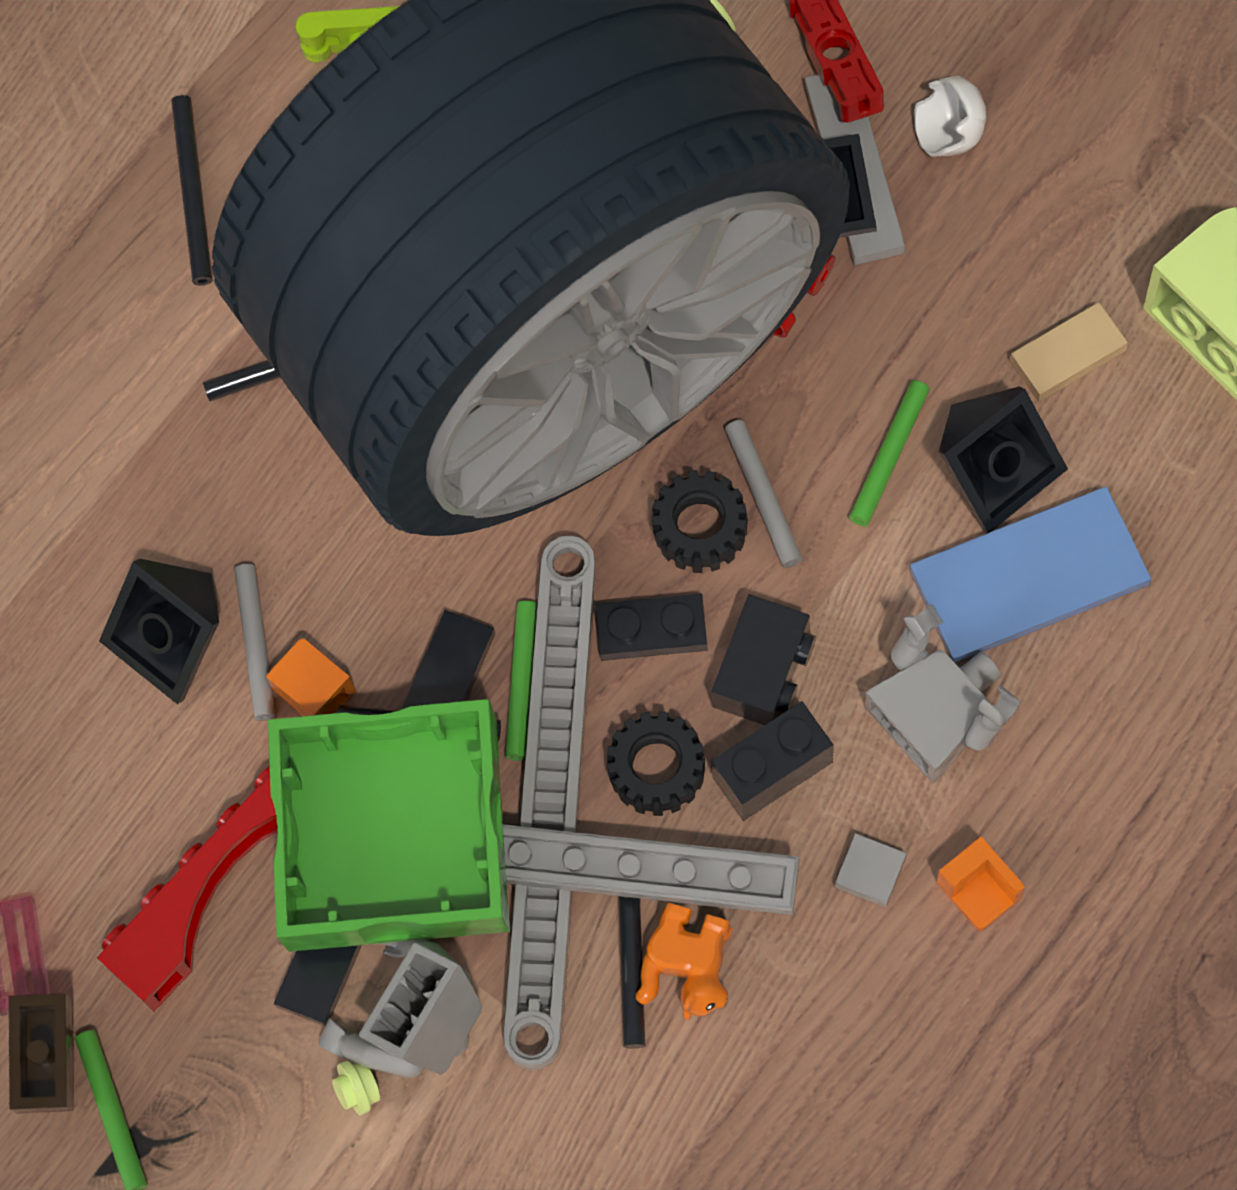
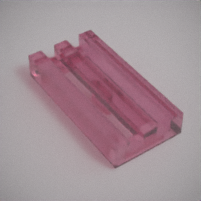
(34, 946)

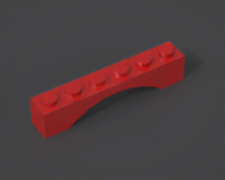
(159, 944)

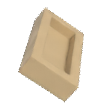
(1068, 352)

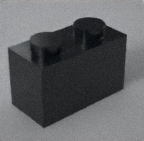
(762, 661)
(772, 761)

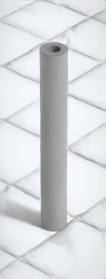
(763, 494)
(254, 641)

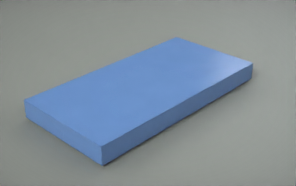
(1030, 574)

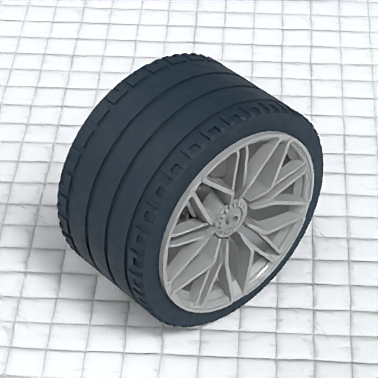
(522, 243)

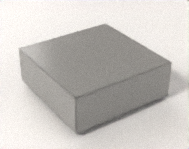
(870, 870)

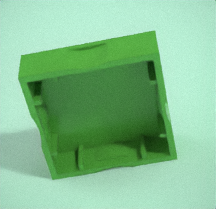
(388, 826)

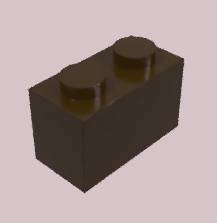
(40, 1053)

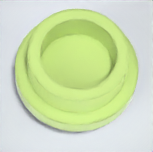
(355, 1087)

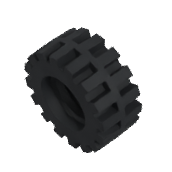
(693, 491)
(648, 731)

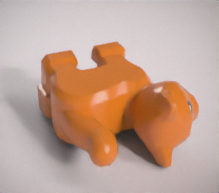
(686, 955)

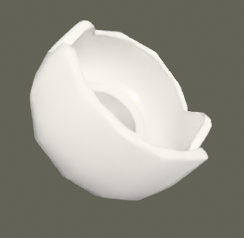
(950, 118)

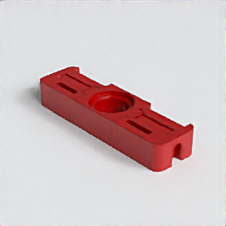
(849, 78)

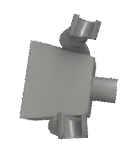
(934, 704)
(419, 1018)

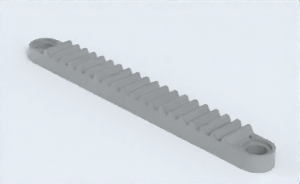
(551, 796)

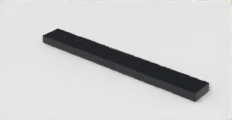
(445, 676)

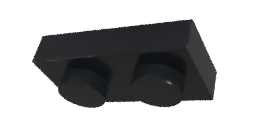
(651, 627)

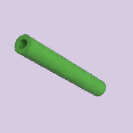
(889, 453)
(521, 680)
(110, 1110)

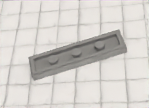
(888, 238)

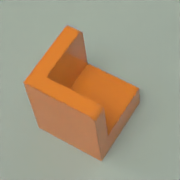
(310, 681)
(980, 884)

